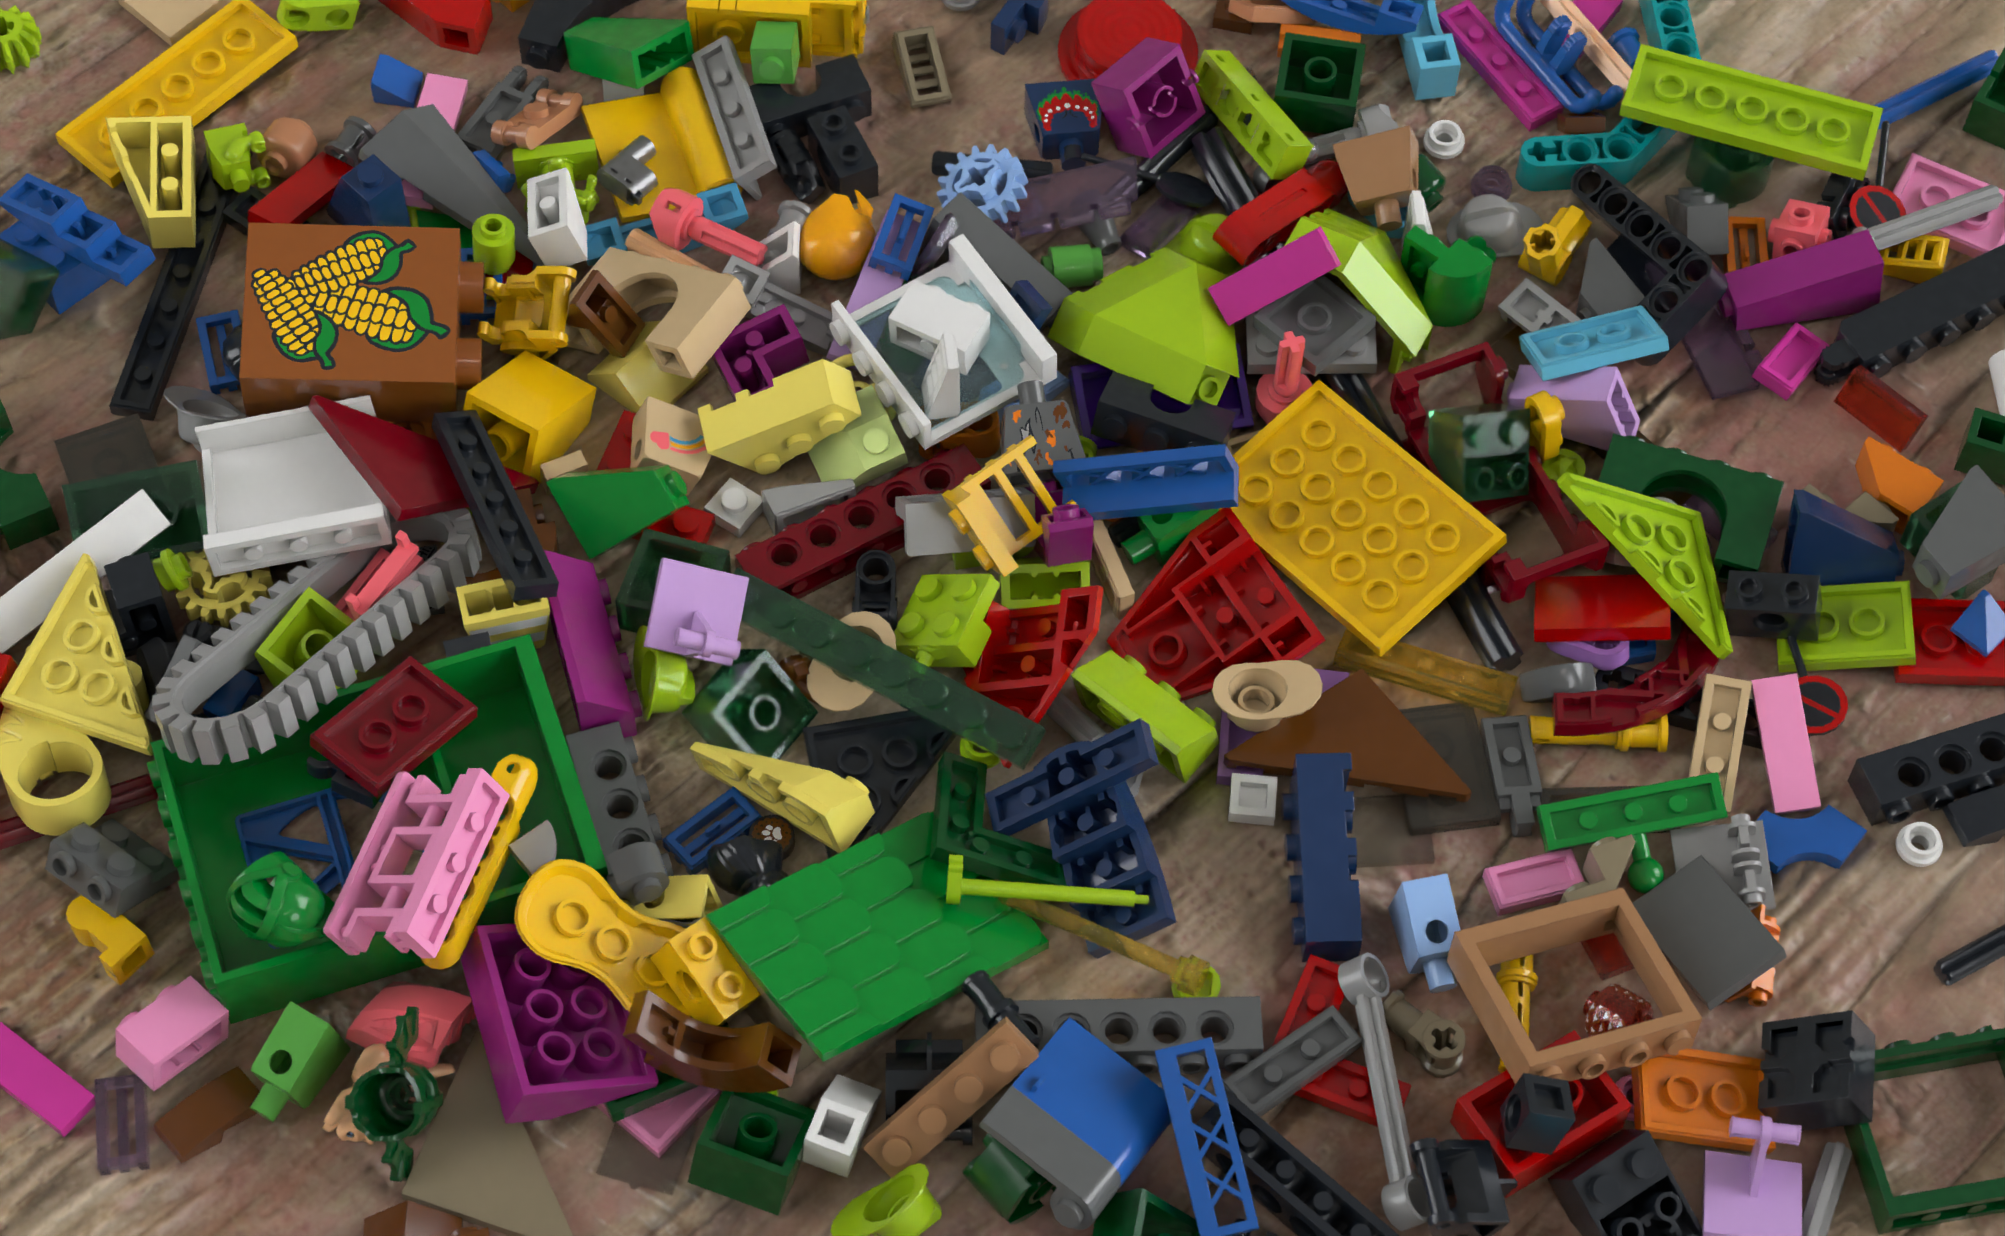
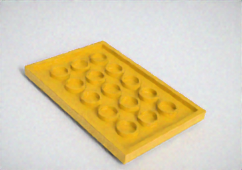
(1357, 518)

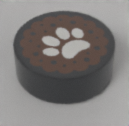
(775, 829)

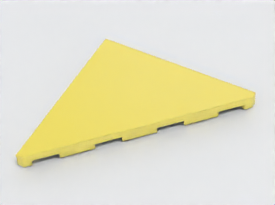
(79, 669)

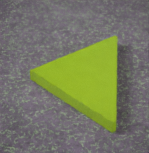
(1665, 548)

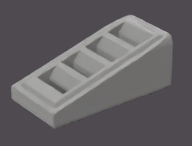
(802, 501)

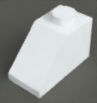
(556, 219)

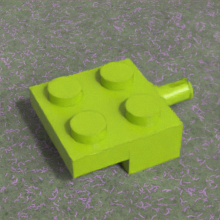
(946, 619)

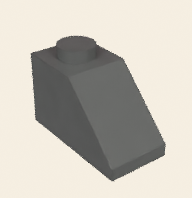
(1605, 285)

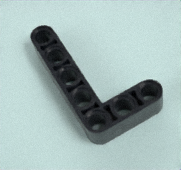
(1681, 286)

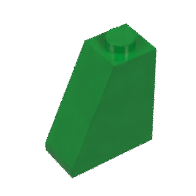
(629, 48)
(617, 503)

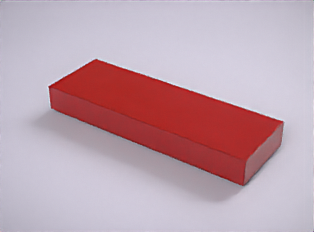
(301, 193)

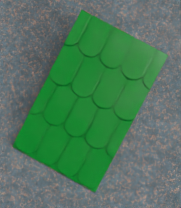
(867, 941)

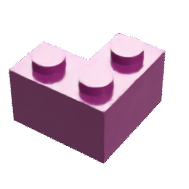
(760, 351)

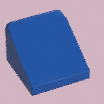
(395, 82)

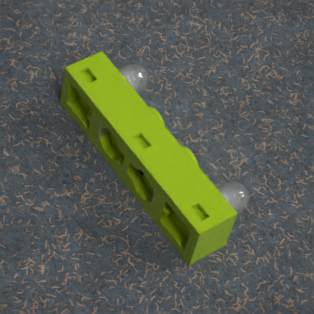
(1252, 115)

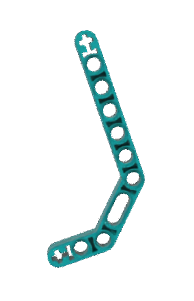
(1551, 161)

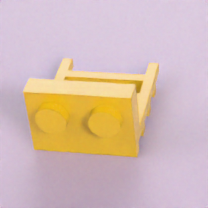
(978, 518)

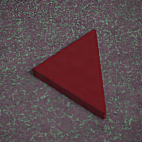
(399, 464)

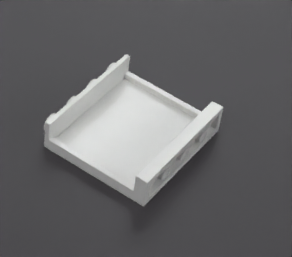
(284, 492)

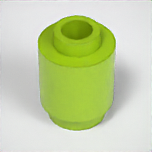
(494, 243)

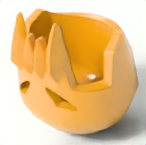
(837, 238)

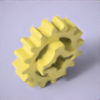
(224, 594)

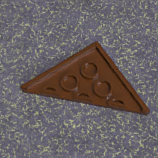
(1358, 721)

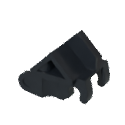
(916, 1066)
(1471, 1174)

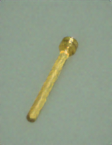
(1185, 972)

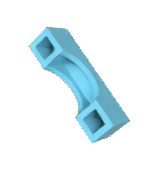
(1430, 56)

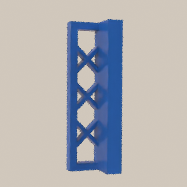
(1151, 481)
(1187, 1143)

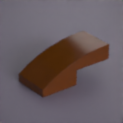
(205, 1115)

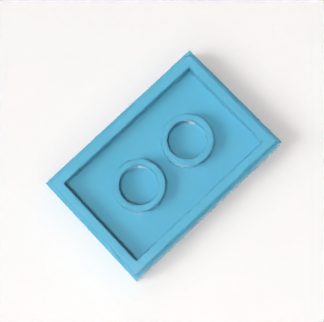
(1593, 342)

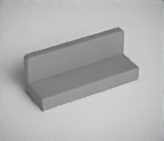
(932, 532)

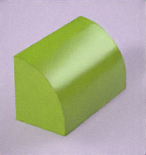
(1039, 585)

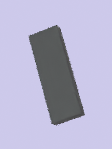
(1294, 1062)

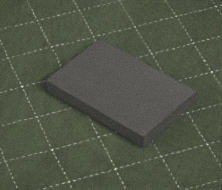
(1708, 933)

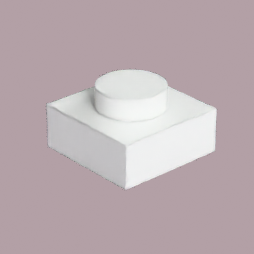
(735, 507)
(1252, 799)

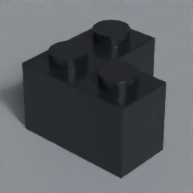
(137, 603)

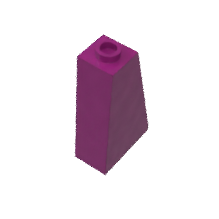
(1806, 284)

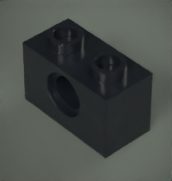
(842, 154)
(1773, 605)

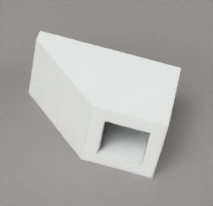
(840, 1125)

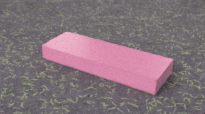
(1785, 744)

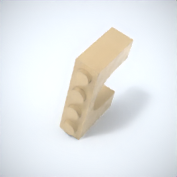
(697, 324)

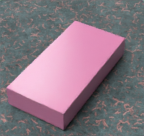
(1531, 881)

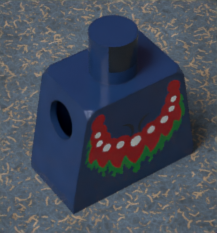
(1064, 120)

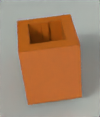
(1895, 480)

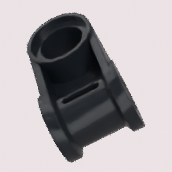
(879, 595)

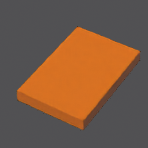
(1695, 1096)

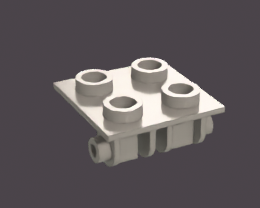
(1734, 852)

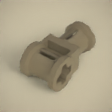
(1426, 1035)

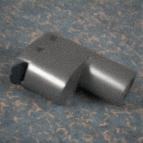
(627, 174)

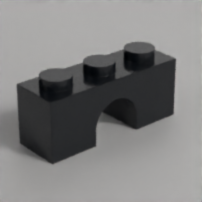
(837, 84)
(1131, 419)

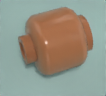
(288, 146)

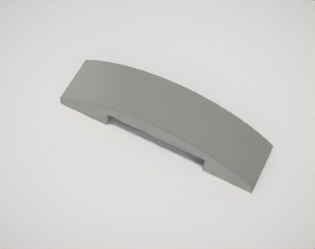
(763, 296)

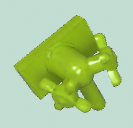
(576, 156)

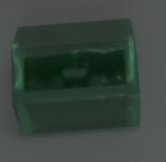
(1482, 449)

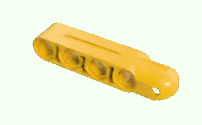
(520, 786)

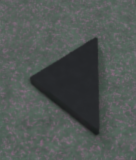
(883, 753)

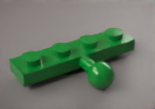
(1636, 813)

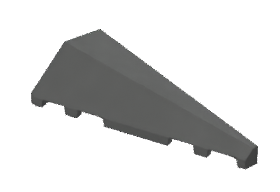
(434, 159)

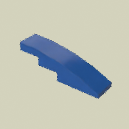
(76, 230)

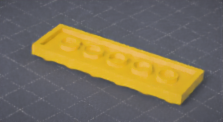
(184, 80)

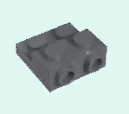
(110, 866)

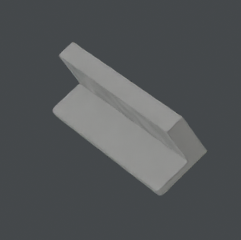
(734, 114)

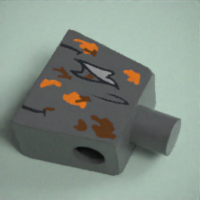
(1048, 424)

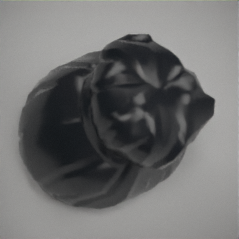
(745, 864)

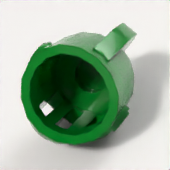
(280, 911)

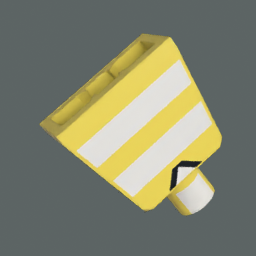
(490, 609)

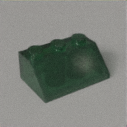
(173, 488)

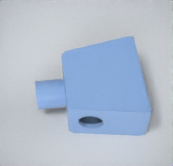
(1425, 927)

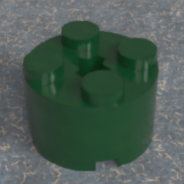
(1007, 1181)

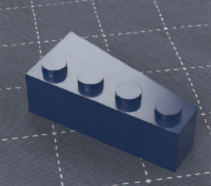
(1322, 857)

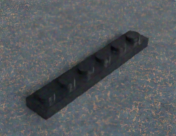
(495, 505)

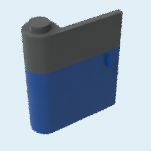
(1080, 1121)

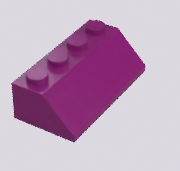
(588, 647)

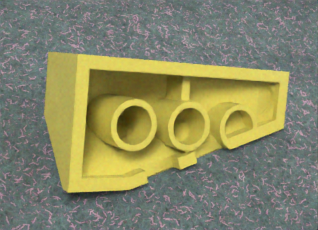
(807, 796)

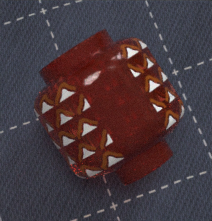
(1615, 1009)

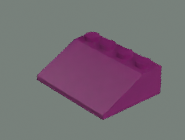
(548, 1030)

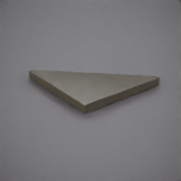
(480, 1164)

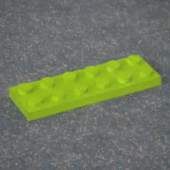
(1751, 112)

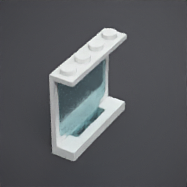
(1010, 356)

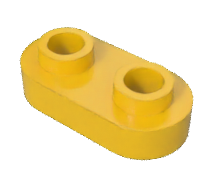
(1545, 423)

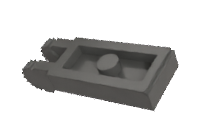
(500, 104)

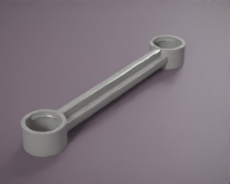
(1364, 985)

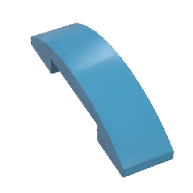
(720, 205)

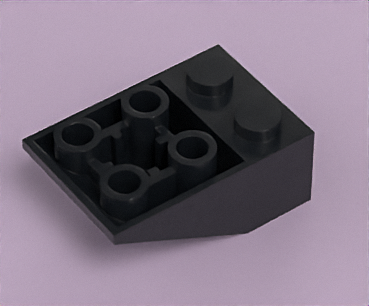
(1624, 1190)

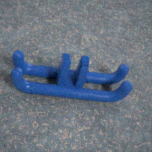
(1553, 59)

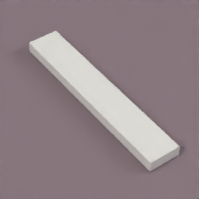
(110, 539)

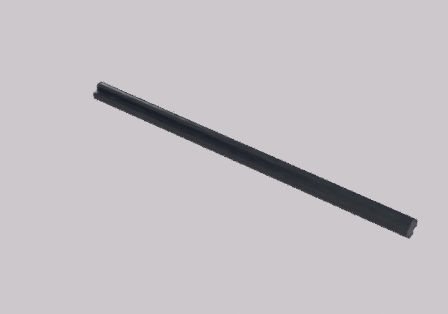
(1471, 599)

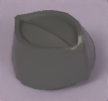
(1542, 683)

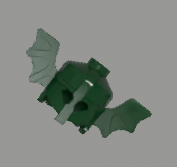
(380, 1101)

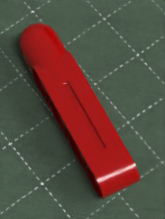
(1275, 213)

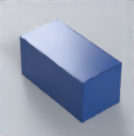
(233, 695)

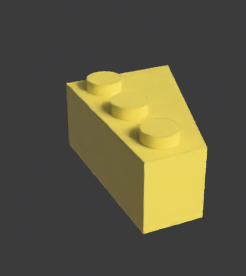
(160, 174)
(782, 420)

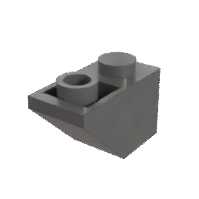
(1700, 218)

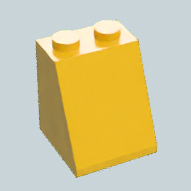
(531, 411)

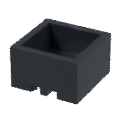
(1818, 1071)

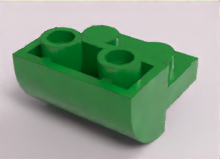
(1446, 279)

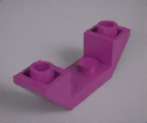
(1066, 531)

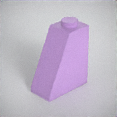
(1592, 400)

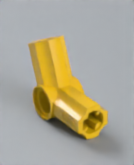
(1551, 246)

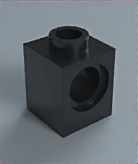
(1537, 1114)

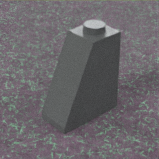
(1965, 538)

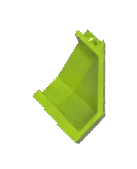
(1376, 279)
(1155, 327)

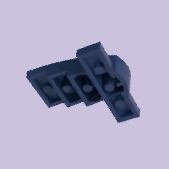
(1094, 825)

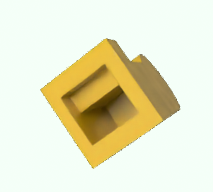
(118, 939)

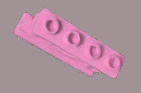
(442, 871)

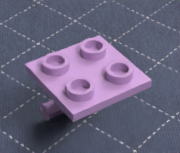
(696, 612)
(1753, 1192)

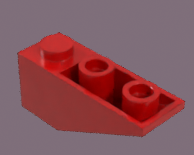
(447, 23)

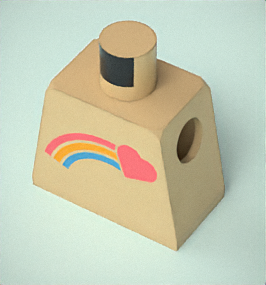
(669, 437)

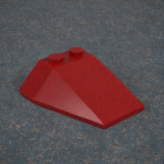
(1212, 610)

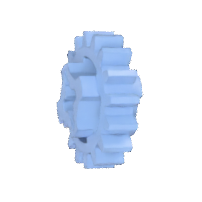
(988, 180)

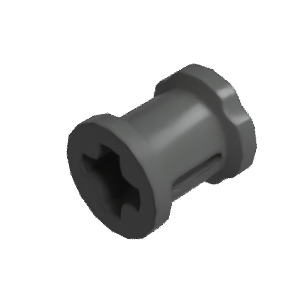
(351, 140)

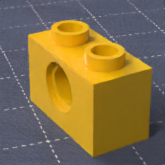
(705, 974)

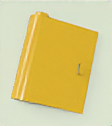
(680, 128)

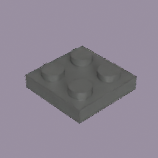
(1323, 315)

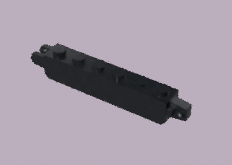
(1917, 320)

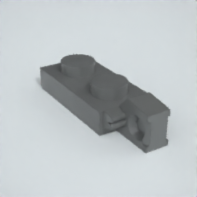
(1513, 769)

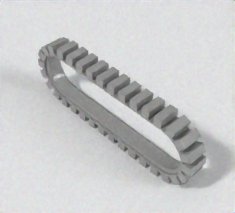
(329, 666)

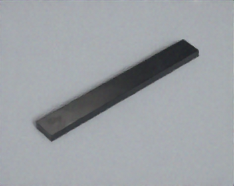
(172, 305)

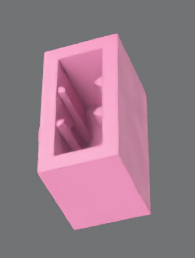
(171, 1032)

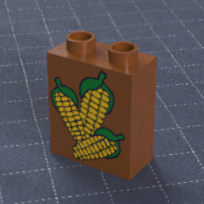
(357, 318)

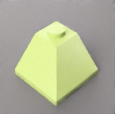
(863, 448)

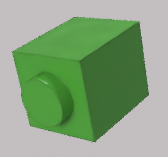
(775, 52)

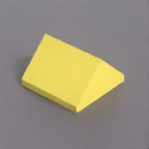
(638, 376)

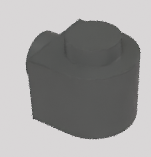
(638, 873)

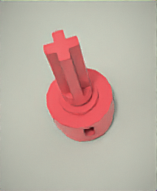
(686, 223)
(1280, 389)

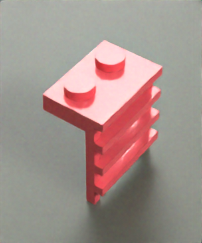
(380, 576)

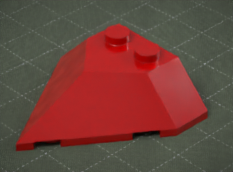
(1035, 651)

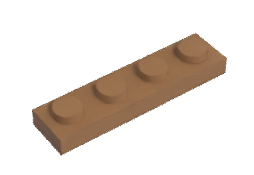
(951, 1098)

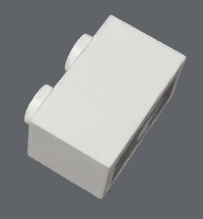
(928, 312)

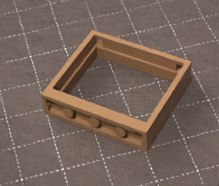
(1558, 926)

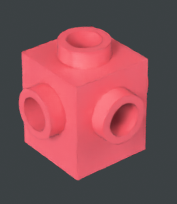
(1799, 227)

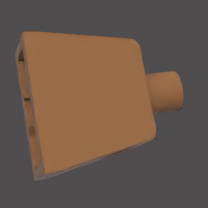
(1380, 173)

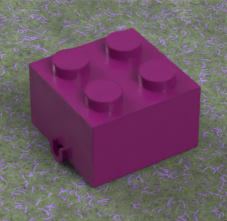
(1148, 97)

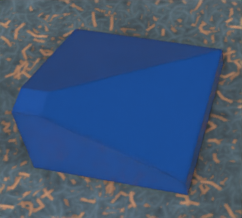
(1981, 624)

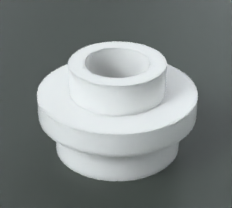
(1444, 139)
(1926, 836)

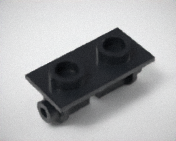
(1838, 192)

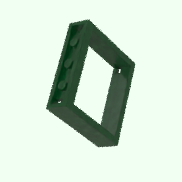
(1936, 1205)

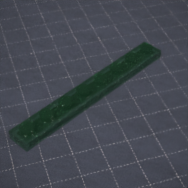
(890, 673)

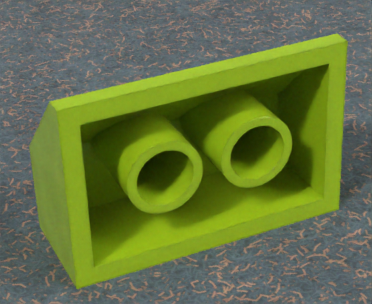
(1121, 693)

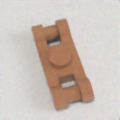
(538, 119)

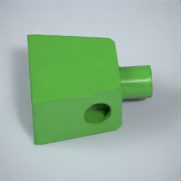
(296, 1061)

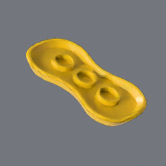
(581, 922)

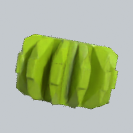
(18, 39)

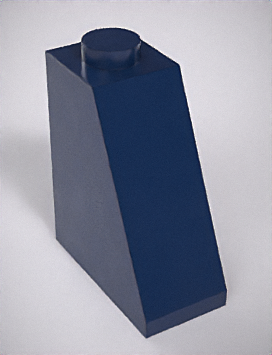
(369, 197)
(1837, 544)

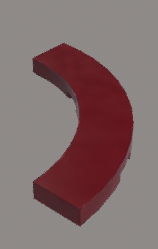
(1649, 698)

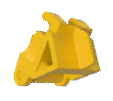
(530, 311)

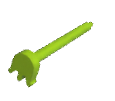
(957, 885)

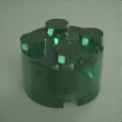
(1728, 171)

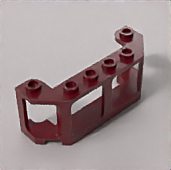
(1579, 540)

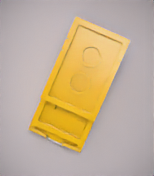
(824, 26)

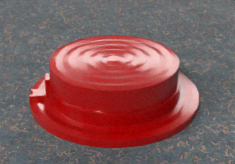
(1111, 28)

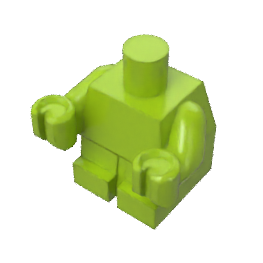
(230, 157)

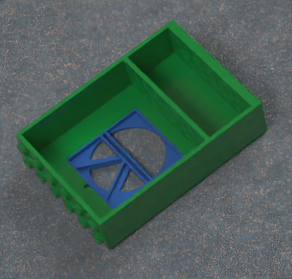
(235, 812)

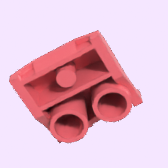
(440, 1019)

